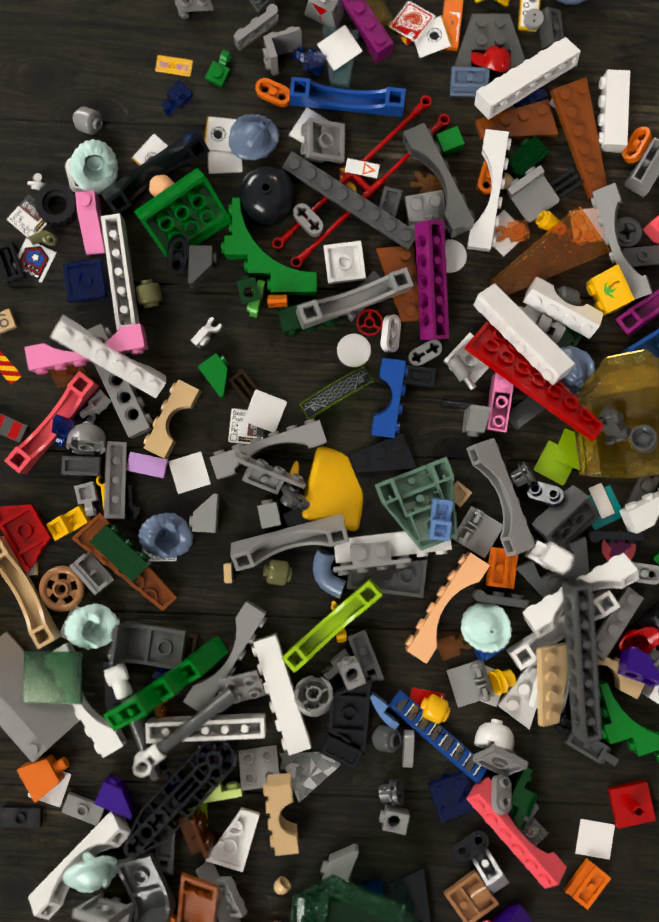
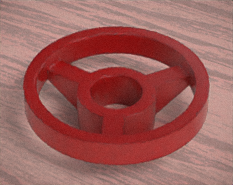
(369, 318)

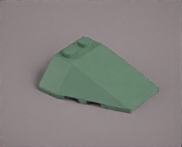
(410, 499)

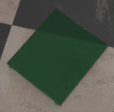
(53, 677)

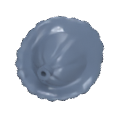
(253, 137)
(581, 371)
(165, 535)

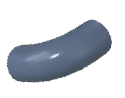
(324, 576)

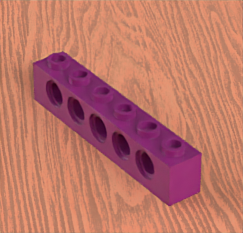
(432, 279)

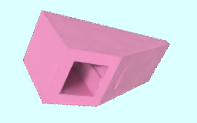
(500, 402)

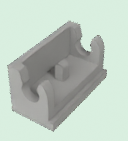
(92, 573)

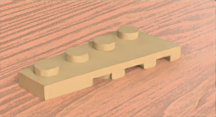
(551, 682)

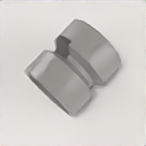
(545, 322)

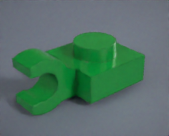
(218, 72)

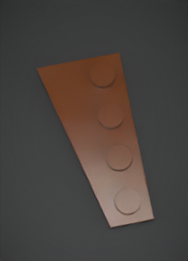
(395, 259)

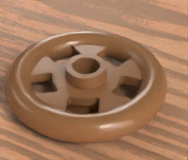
(61, 605)

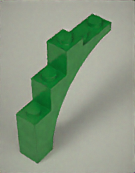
(259, 265)
(620, 726)

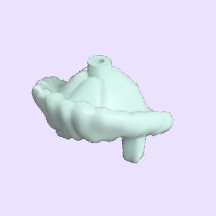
(94, 166)
(91, 626)
(486, 627)
(91, 874)

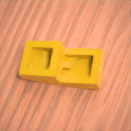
(68, 522)

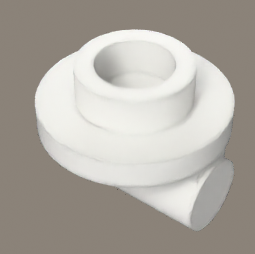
(36, 184)

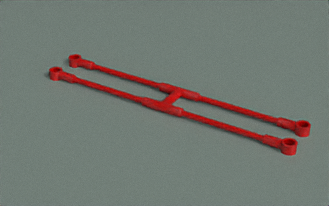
(369, 190)

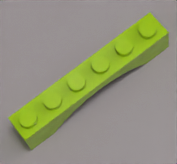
(333, 623)

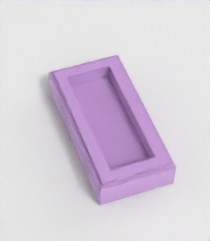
(147, 465)

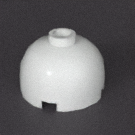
(494, 734)

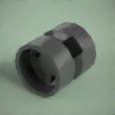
(644, 439)

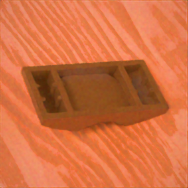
(198, 900)

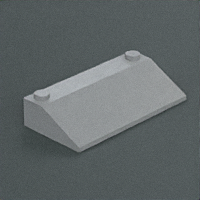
(30, 725)

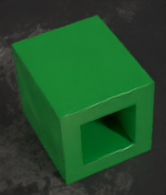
(449, 141)

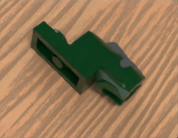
(523, 799)

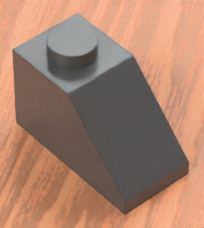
(200, 263)

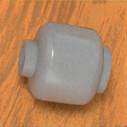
(87, 120)

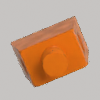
(42, 775)

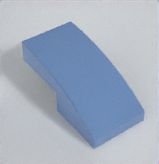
(440, 519)
(380, 706)

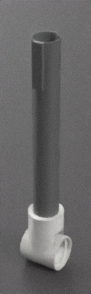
(118, 679)
(158, 751)

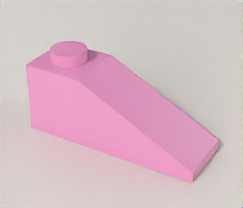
(90, 222)

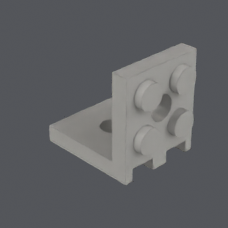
(104, 910)

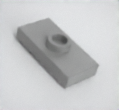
(82, 809)

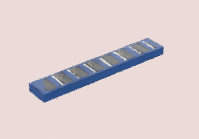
(437, 736)

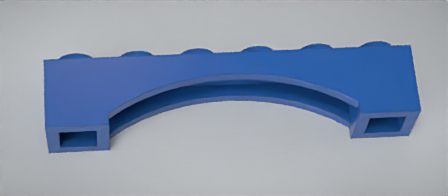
(315, 95)

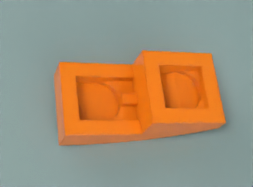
(277, 300)

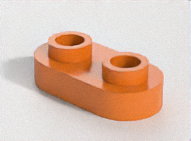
(275, 91)
(636, 146)
(484, 177)

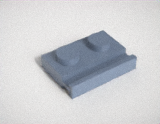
(467, 80)

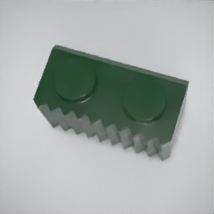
(529, 155)

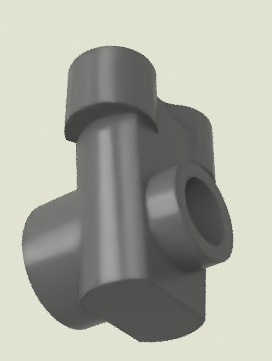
(292, 497)

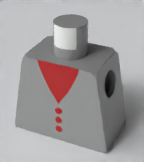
(325, 12)

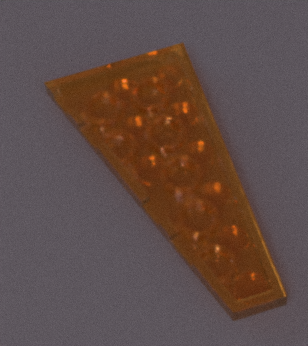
(561, 248)

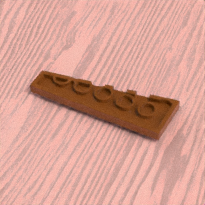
(579, 125)
(148, 584)

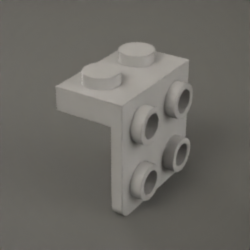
(280, 43)
(532, 194)

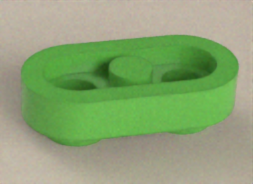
(254, 307)

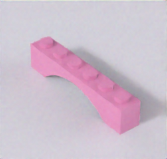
(44, 358)

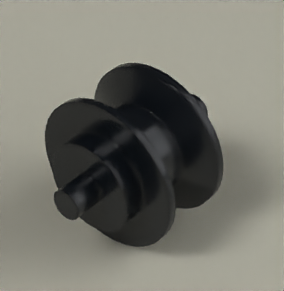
(563, 722)

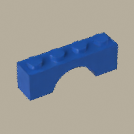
(385, 422)

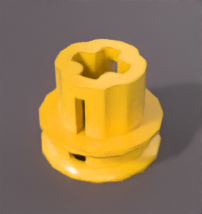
(502, 680)

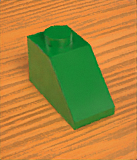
(216, 373)

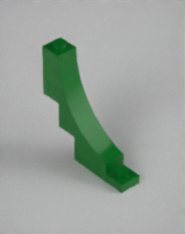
(167, 685)

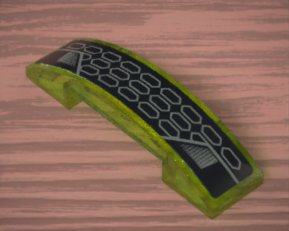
(336, 392)

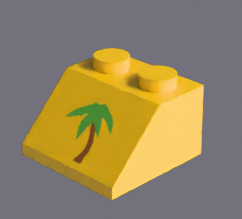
(610, 290)

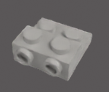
(323, 141)

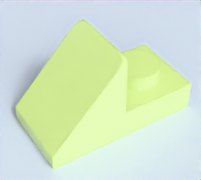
(223, 792)

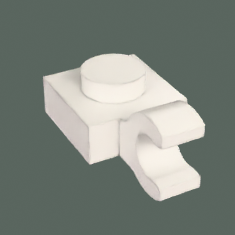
(203, 335)

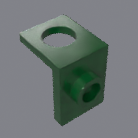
(247, 281)

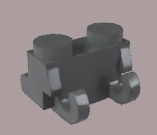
(614, 426)

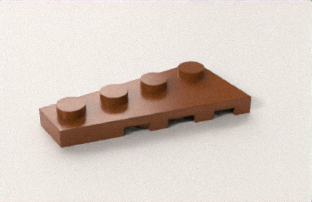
(522, 122)

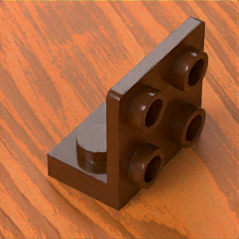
(197, 833)

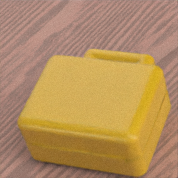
(332, 488)

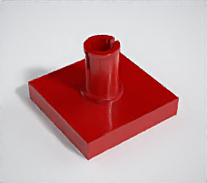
(631, 804)

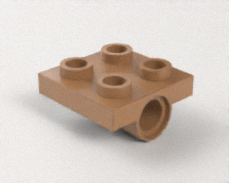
(471, 897)

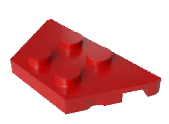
(24, 533)

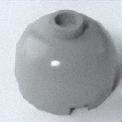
(86, 439)
(313, 696)

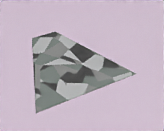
(307, 770)

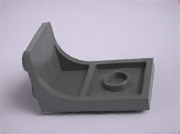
(147, 645)
(147, 888)

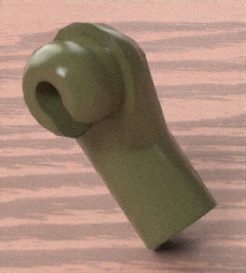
(45, 237)

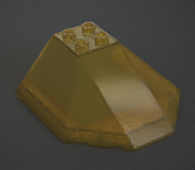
(630, 386)

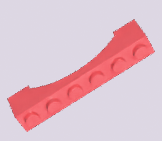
(31, 449)
(544, 866)

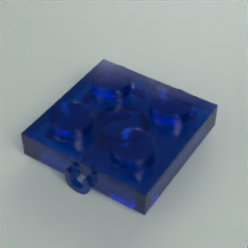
(84, 280)
(450, 796)

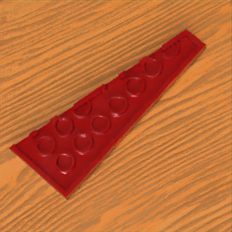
(503, 358)

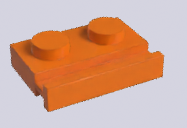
(501, 569)
(587, 883)

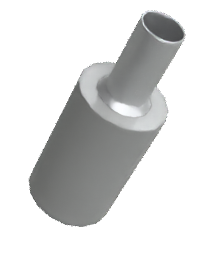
(461, 371)

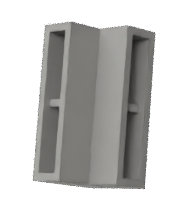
(645, 170)

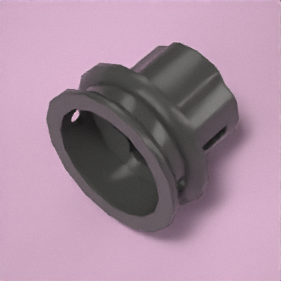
(523, 475)
(391, 792)

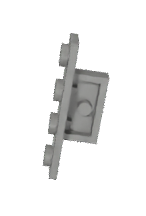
(265, 476)
(370, 556)
(231, 904)

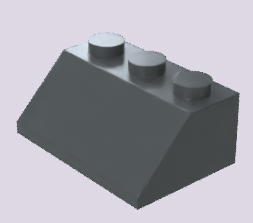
(567, 521)

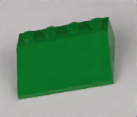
(186, 210)

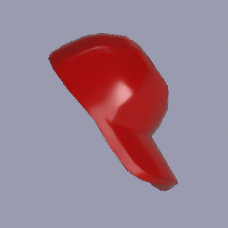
(494, 58)
(644, 638)

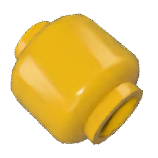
(435, 709)

